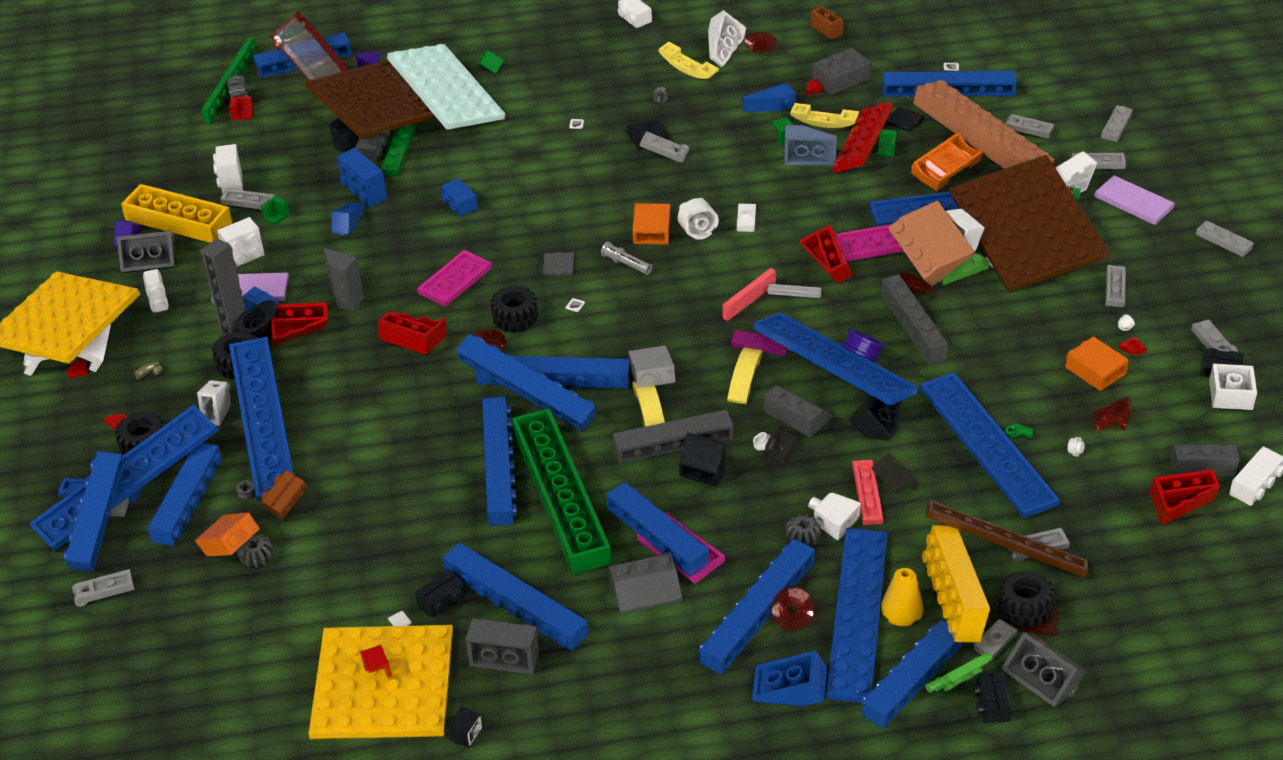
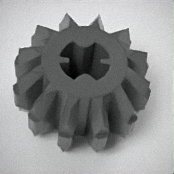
(237, 86)
(803, 529)
(255, 551)

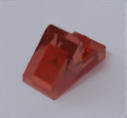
(1116, 412)

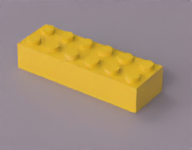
(176, 213)
(956, 584)

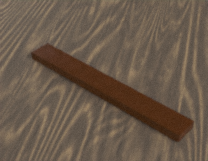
(1007, 538)

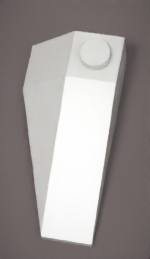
(724, 37)

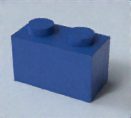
(459, 197)

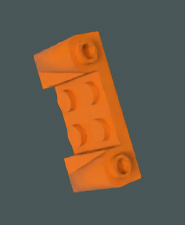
(945, 161)

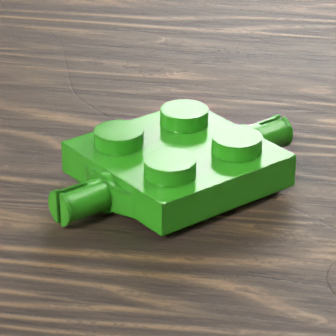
(960, 674)

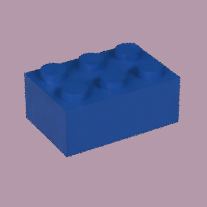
(362, 177)

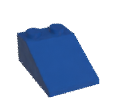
(791, 680)

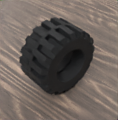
(514, 308)
(222, 353)
(136, 429)
(1026, 598)

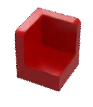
(241, 108)
(374, 660)

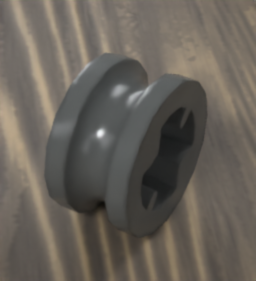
(660, 99)
(242, 486)

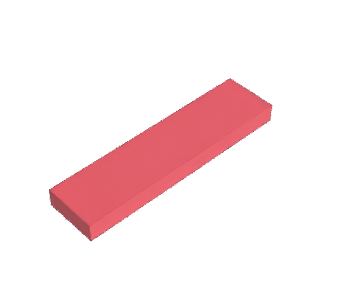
(748, 294)
(867, 492)

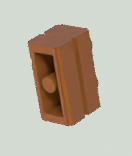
(827, 22)
(283, 494)

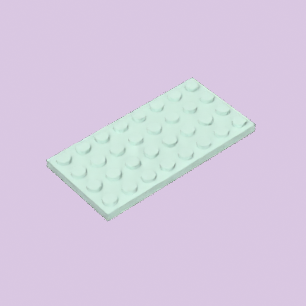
(445, 86)

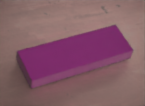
(757, 341)

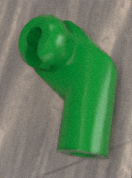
(1017, 430)

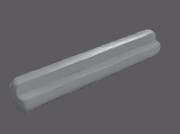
(792, 290)

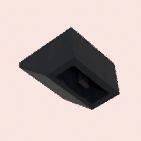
(702, 459)

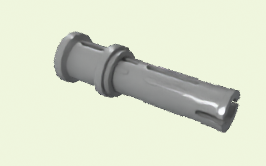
(619, 255)

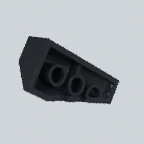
(876, 418)

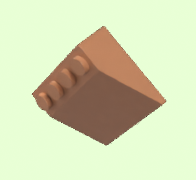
(931, 242)

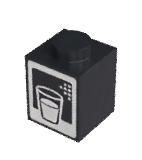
(464, 727)

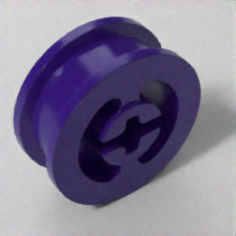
(863, 344)

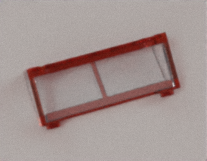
(307, 48)

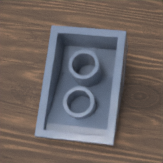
(809, 146)

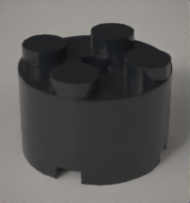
(343, 136)

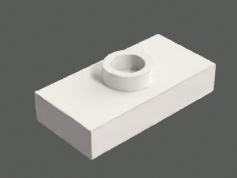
(746, 217)

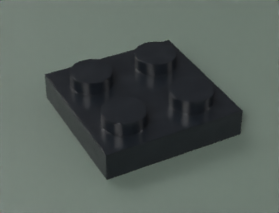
(638, 130)

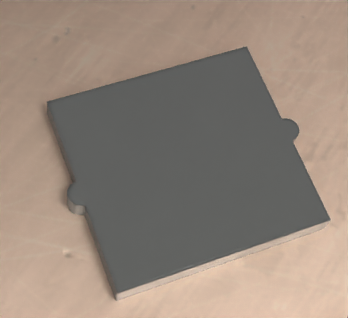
(558, 264)

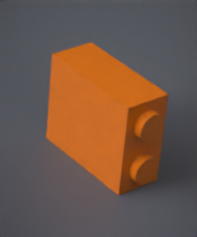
(651, 224)
(1096, 363)
(227, 534)

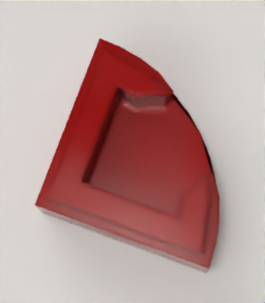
(813, 87)
(1132, 346)
(78, 368)
(113, 420)

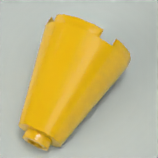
(903, 599)

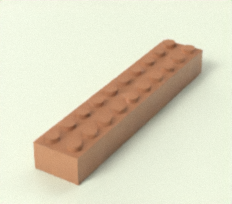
(975, 125)

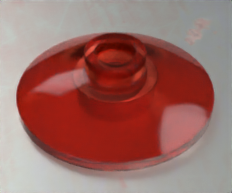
(760, 41)
(915, 283)
(492, 337)
(802, 603)

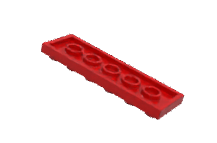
(862, 137)

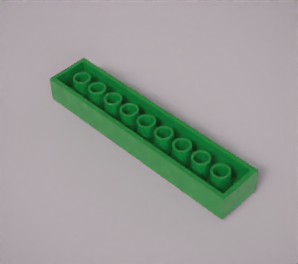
(561, 492)

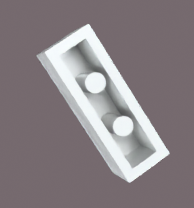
(1257, 476)

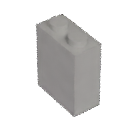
(651, 366)

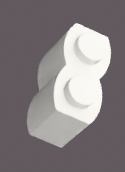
(155, 290)

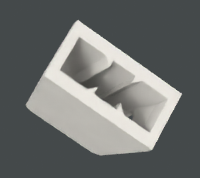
(215, 400)
(835, 513)

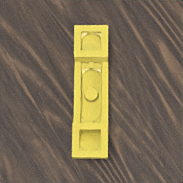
(685, 64)
(822, 119)
(743, 375)
(649, 405)

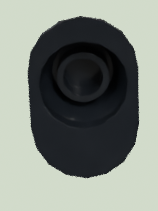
(258, 318)

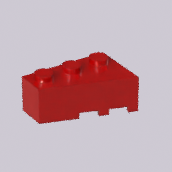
(828, 252)
(297, 320)
(410, 332)
(1182, 493)

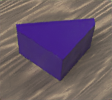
(364, 59)
(125, 229)

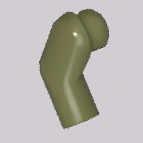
(147, 368)

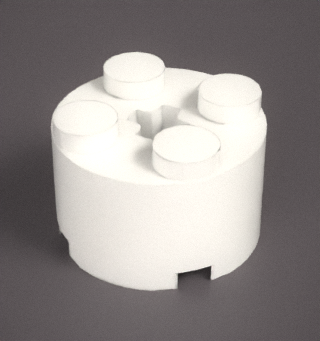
(697, 218)

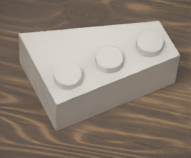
(1077, 171)

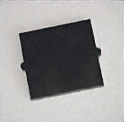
(904, 119)

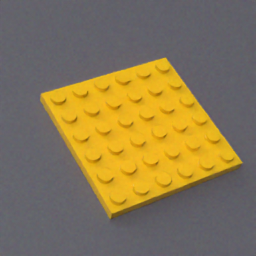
(64, 316)
(370, 704)

